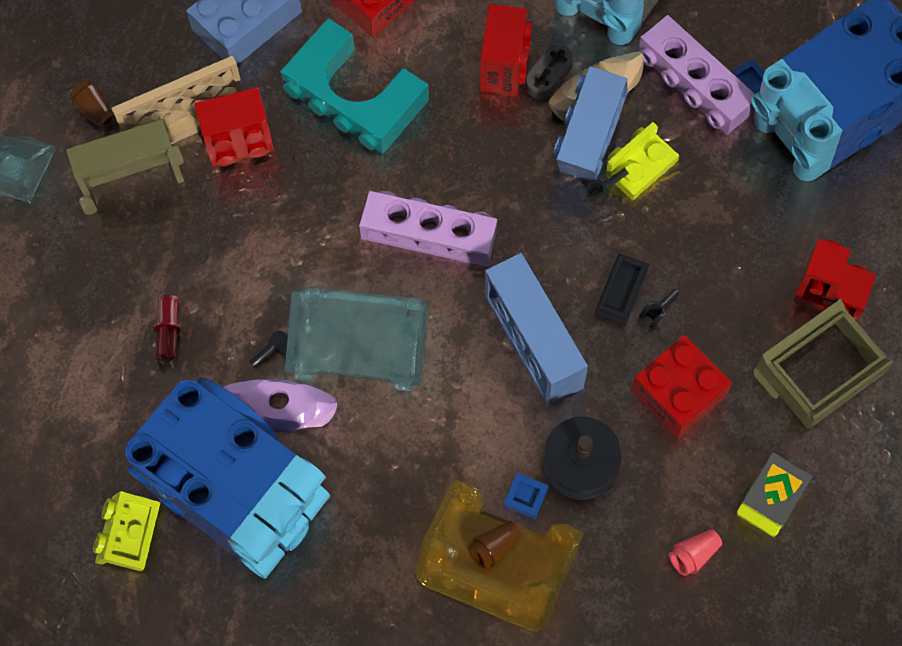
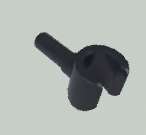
(605, 185)
(657, 309)
(277, 341)

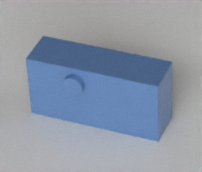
(535, 329)

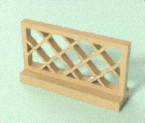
(180, 118)

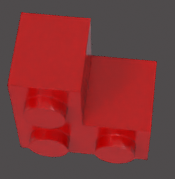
(831, 279)

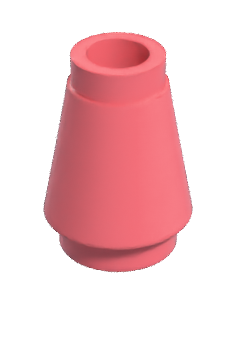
(694, 552)

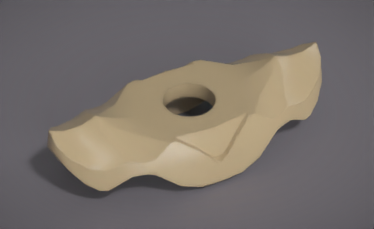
(626, 65)

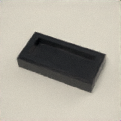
(622, 289)

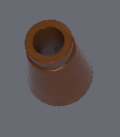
(90, 102)
(494, 544)

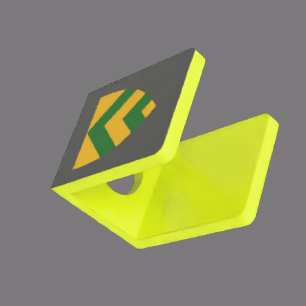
(774, 495)

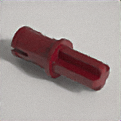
(167, 328)

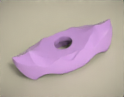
(305, 407)

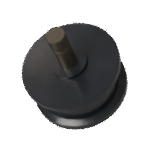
(581, 458)

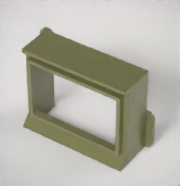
(122, 156)
(779, 384)

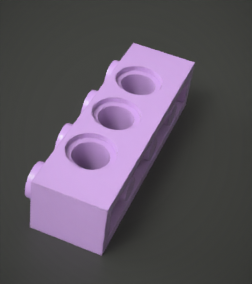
(693, 59)
(440, 241)

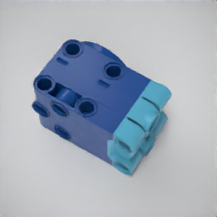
(836, 89)
(227, 473)

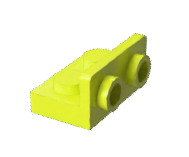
(644, 158)
(126, 531)

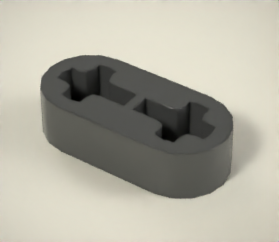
(544, 68)

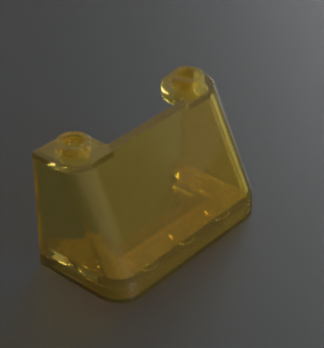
(520, 586)

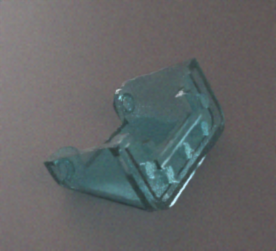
(357, 335)

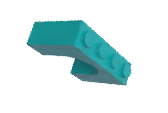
(373, 121)

